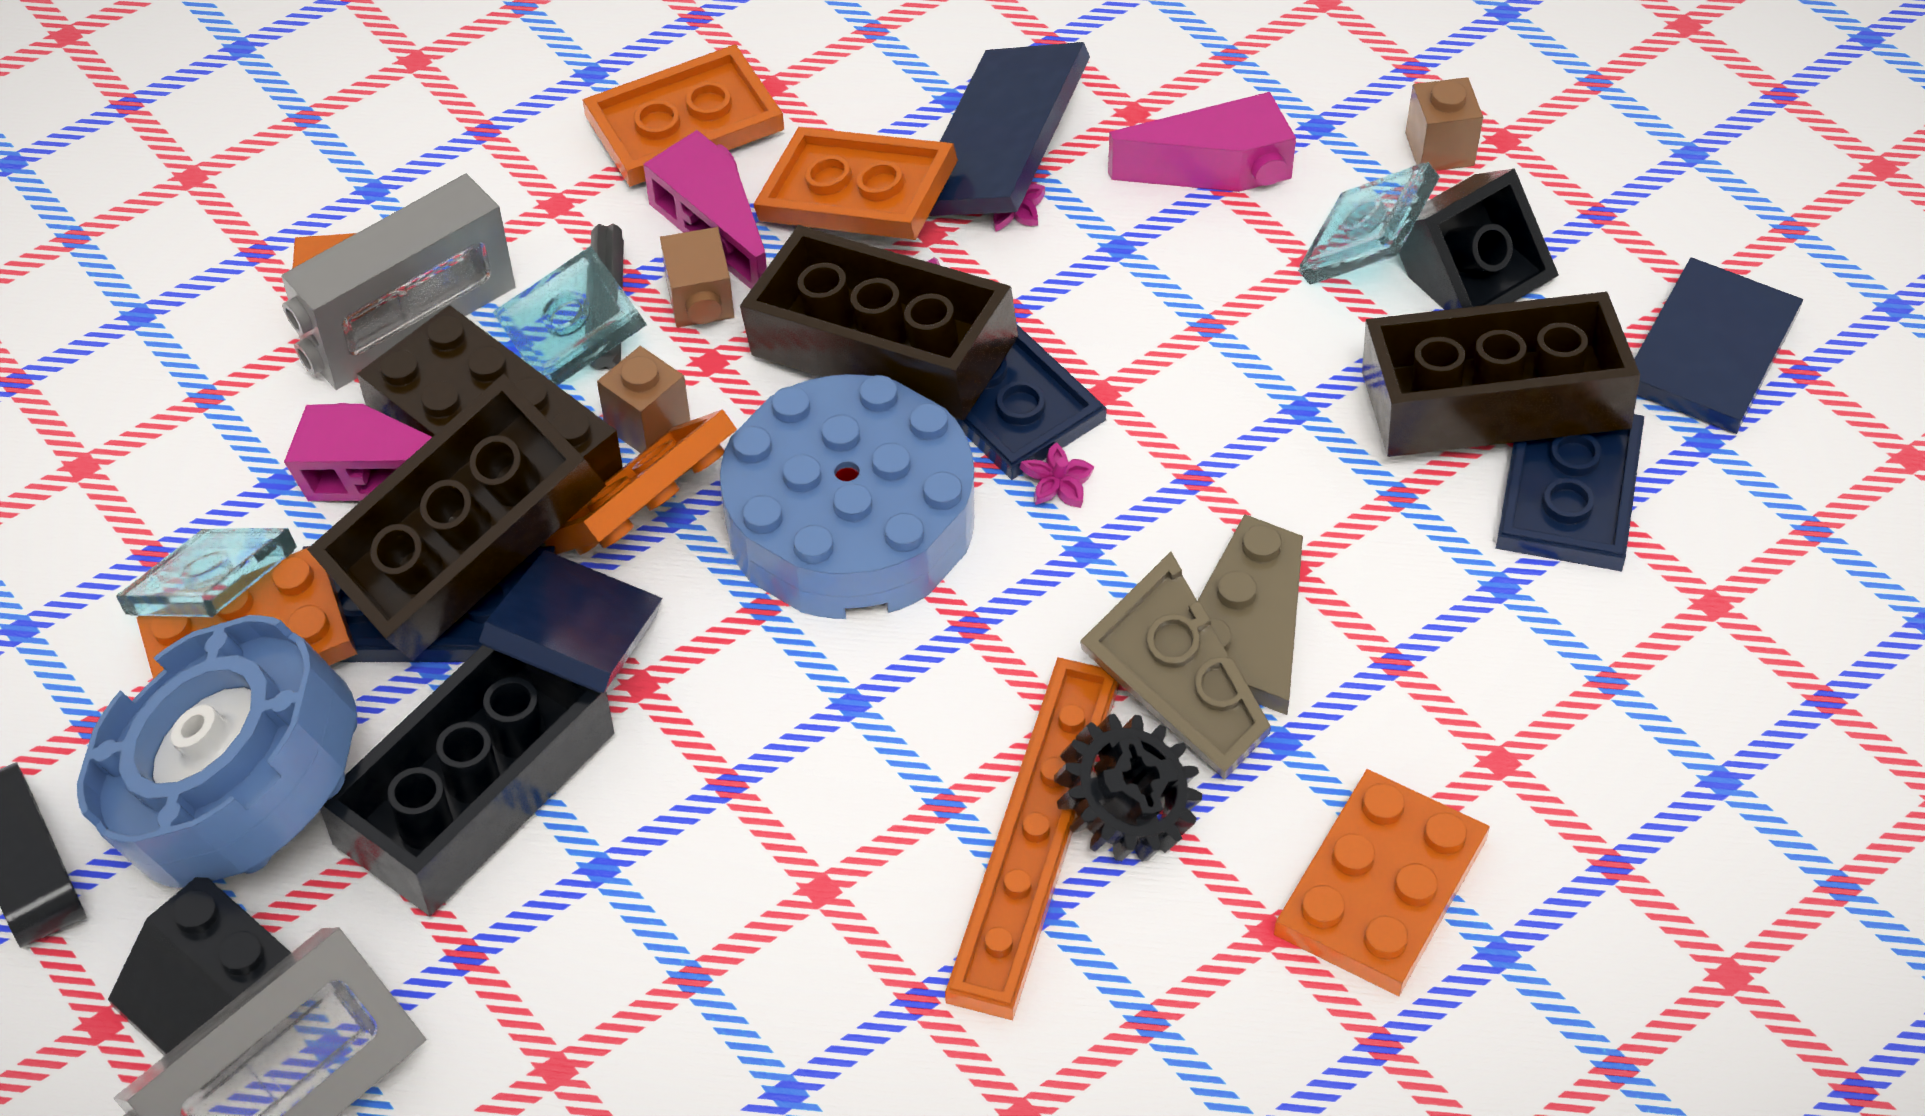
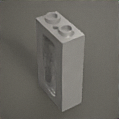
(396, 277)
(288, 1045)

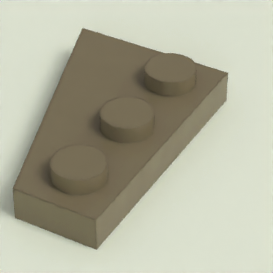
(1255, 606)
(1174, 664)

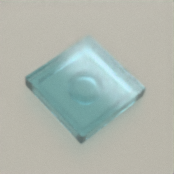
(1369, 223)
(569, 317)
(207, 572)

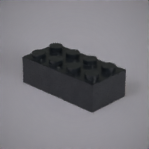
(464, 774)

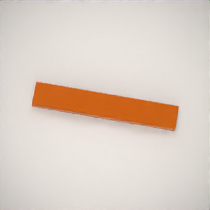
(1028, 849)

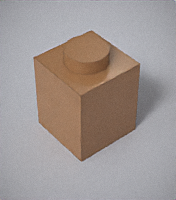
(1444, 123)
(697, 277)
(643, 398)

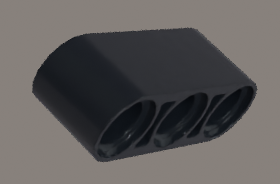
(33, 880)

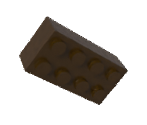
(876, 312)
(452, 362)
(1499, 374)
(456, 517)

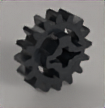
(1126, 794)

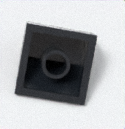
(1478, 244)
(191, 963)

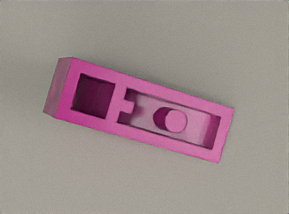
(1208, 148)
(701, 189)
(348, 450)

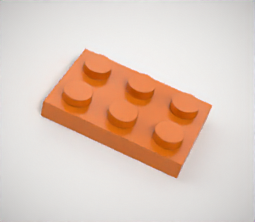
(707, 94)
(856, 182)
(644, 482)
(293, 591)
(1382, 882)

